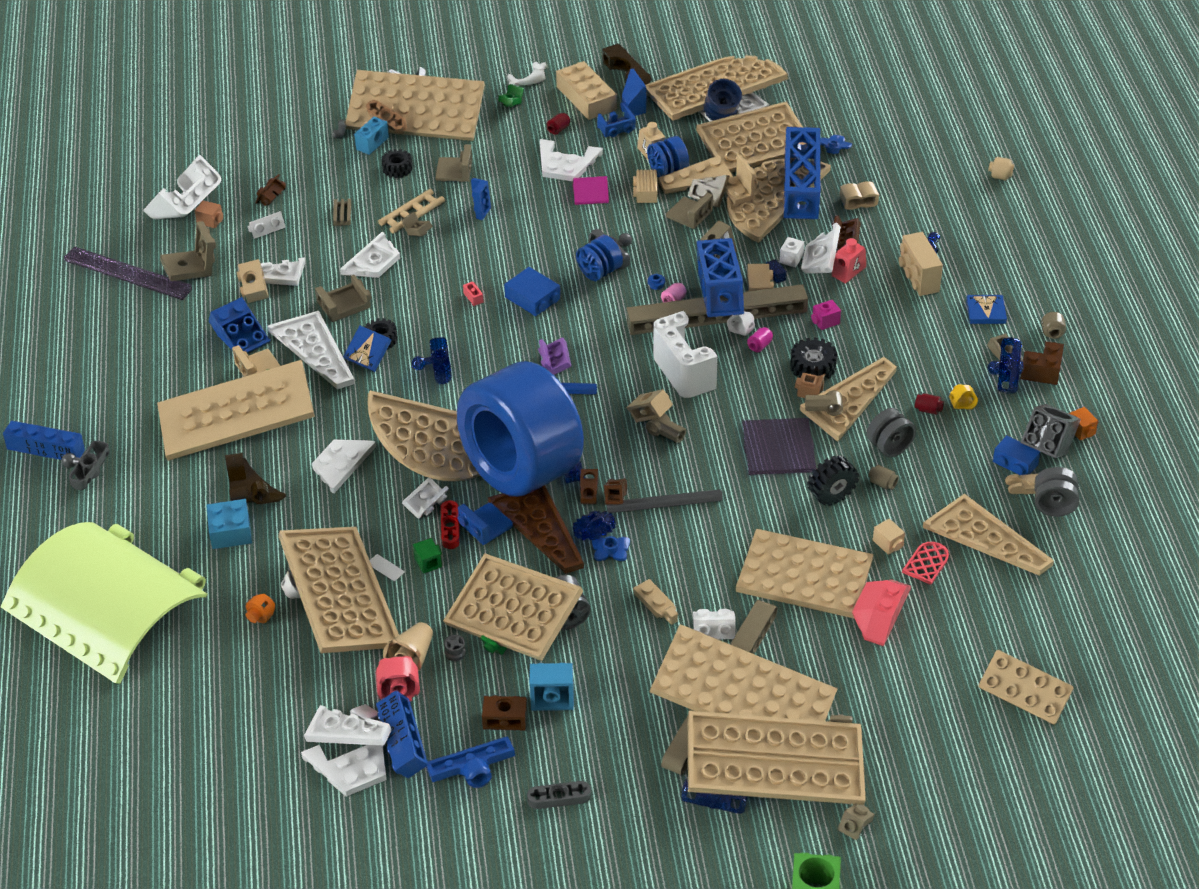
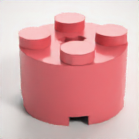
(398, 675)

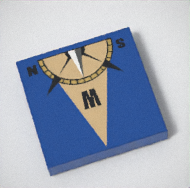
(986, 309)
(367, 348)

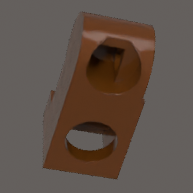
(589, 486)
(615, 491)

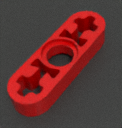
(454, 530)

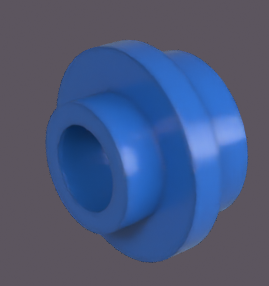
(656, 281)

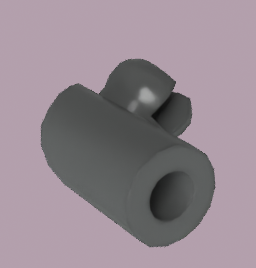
(341, 129)

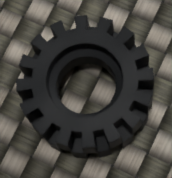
(396, 163)
(384, 327)

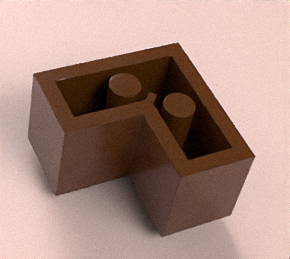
(1043, 366)

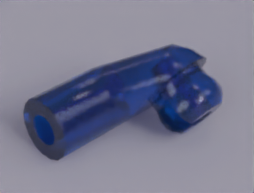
(932, 238)

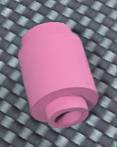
(674, 293)

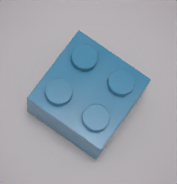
(229, 524)
(551, 686)

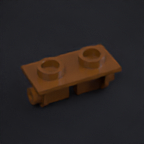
(266, 194)

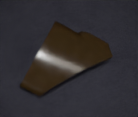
(247, 483)

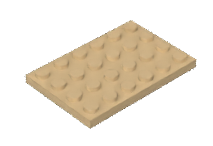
(753, 134)
(804, 573)
(513, 606)

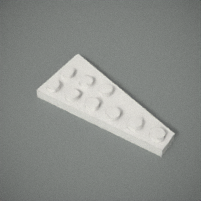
(314, 344)

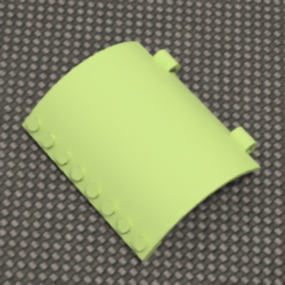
(97, 594)

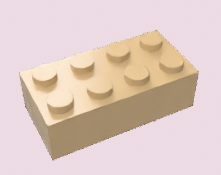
(586, 90)

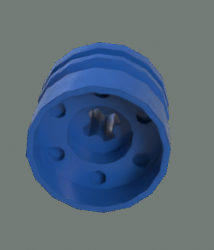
(668, 156)
(599, 257)

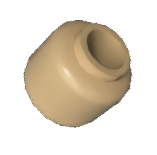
(1001, 168)

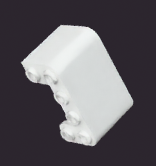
(686, 369)

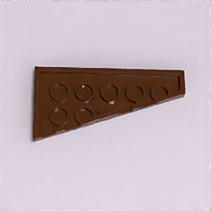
(542, 525)

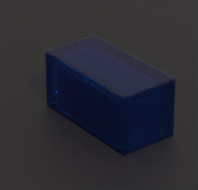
(779, 272)

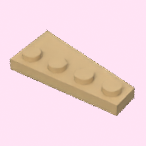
(682, 179)

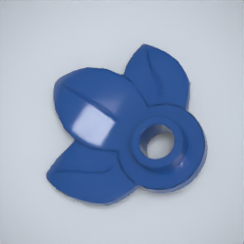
(835, 144)

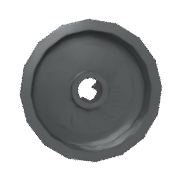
(891, 432)
(1056, 491)

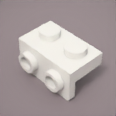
(424, 497)
(716, 624)

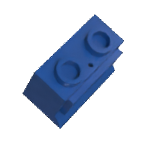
(616, 125)

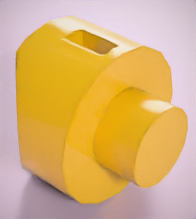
(962, 396)

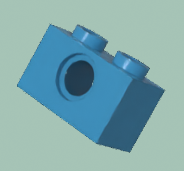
(371, 135)

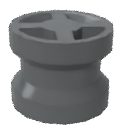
(455, 647)

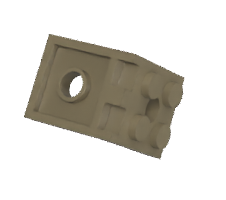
(195, 263)

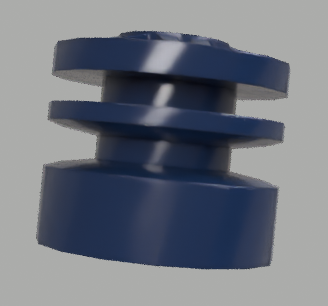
(722, 99)

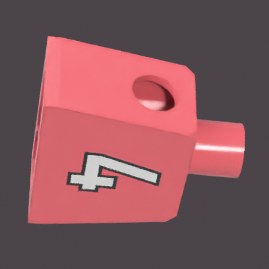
(849, 261)

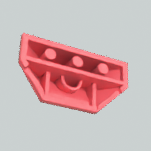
(879, 608)

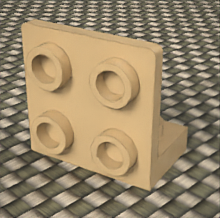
(741, 187)
(253, 363)

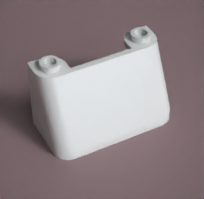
(196, 183)

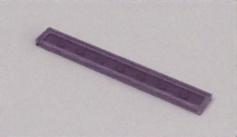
(128, 273)

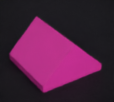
(590, 190)

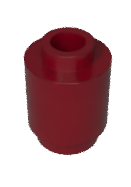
(558, 123)
(929, 403)

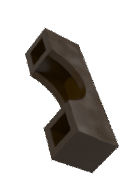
(618, 58)

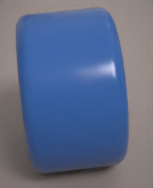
(520, 428)

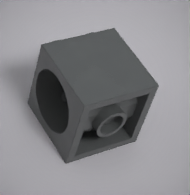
(1050, 430)

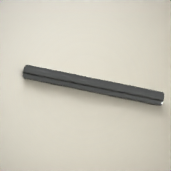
(666, 501)

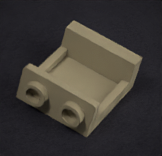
(344, 300)

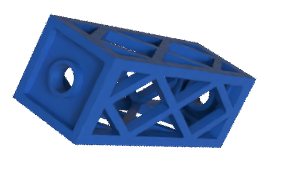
(802, 191)
(726, 285)

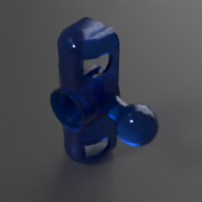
(439, 360)
(1009, 366)
(714, 801)

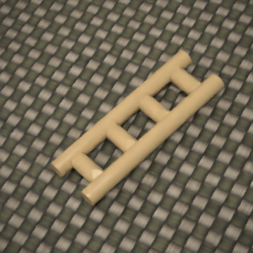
(427, 195)

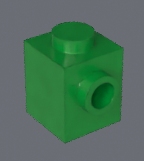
(427, 555)

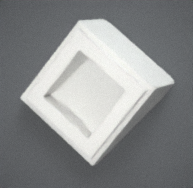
(364, 712)

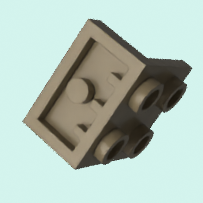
(455, 168)
(691, 212)

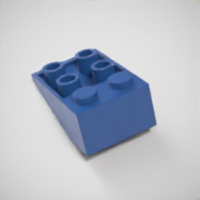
(238, 326)

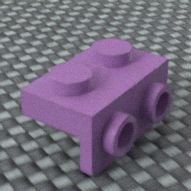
(554, 355)

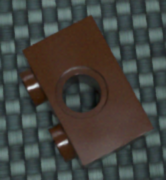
(504, 713)

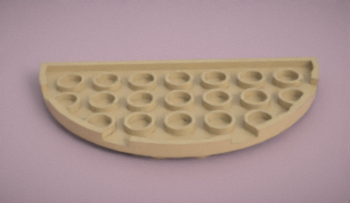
(767, 209)
(420, 437)

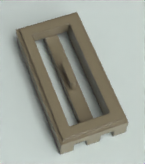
(335, 213)

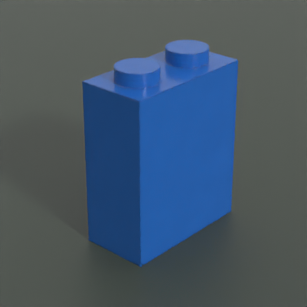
(532, 291)

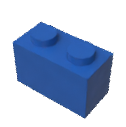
(1016, 456)

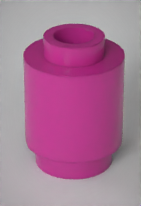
(760, 339)

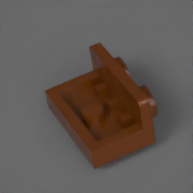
(848, 230)

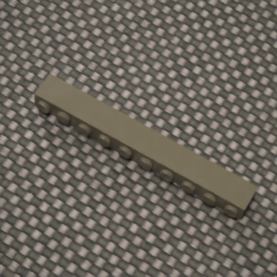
(759, 303)

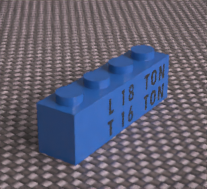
(42, 440)
(404, 740)

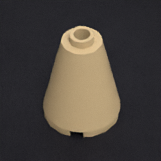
(411, 643)

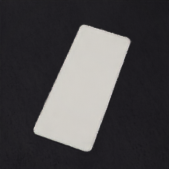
(386, 567)

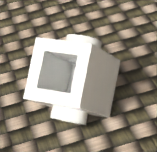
(791, 252)

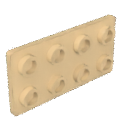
(1026, 687)

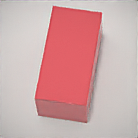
(473, 293)

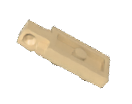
(656, 601)

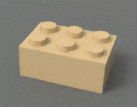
(920, 263)

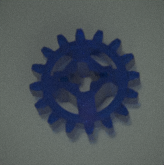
(594, 525)

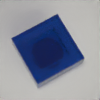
(574, 475)

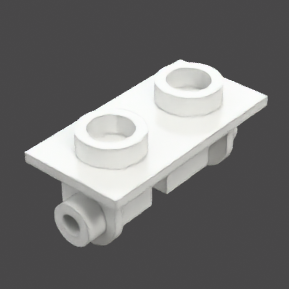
(266, 225)

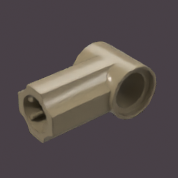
(831, 403)
(666, 428)

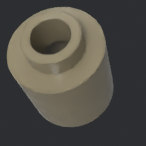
(883, 477)

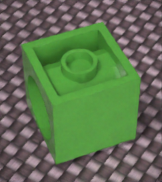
(816, 869)

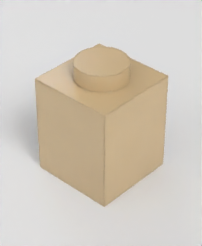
(888, 536)

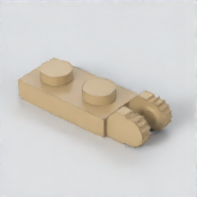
(1021, 484)

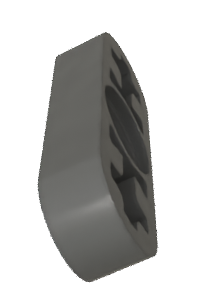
(574, 787)

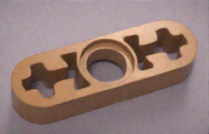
(385, 110)

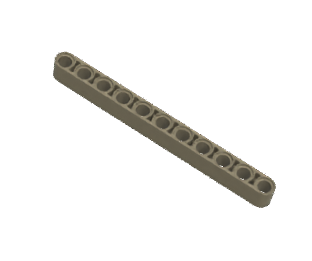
(748, 639)

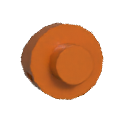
(256, 611)

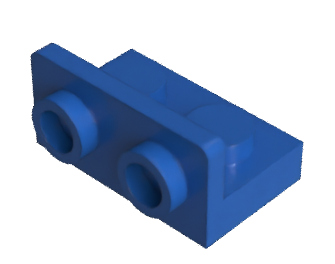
(481, 197)

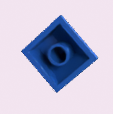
(634, 94)

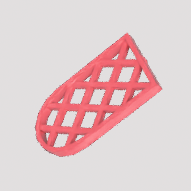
(921, 576)

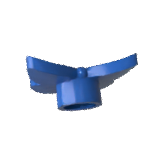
(611, 547)

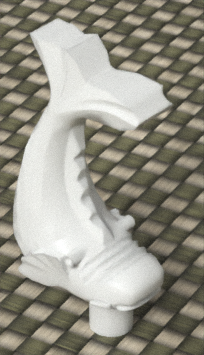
(535, 77)

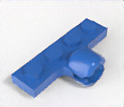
(471, 762)

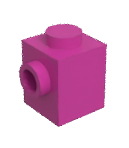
(826, 314)

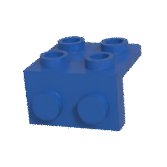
(484, 523)

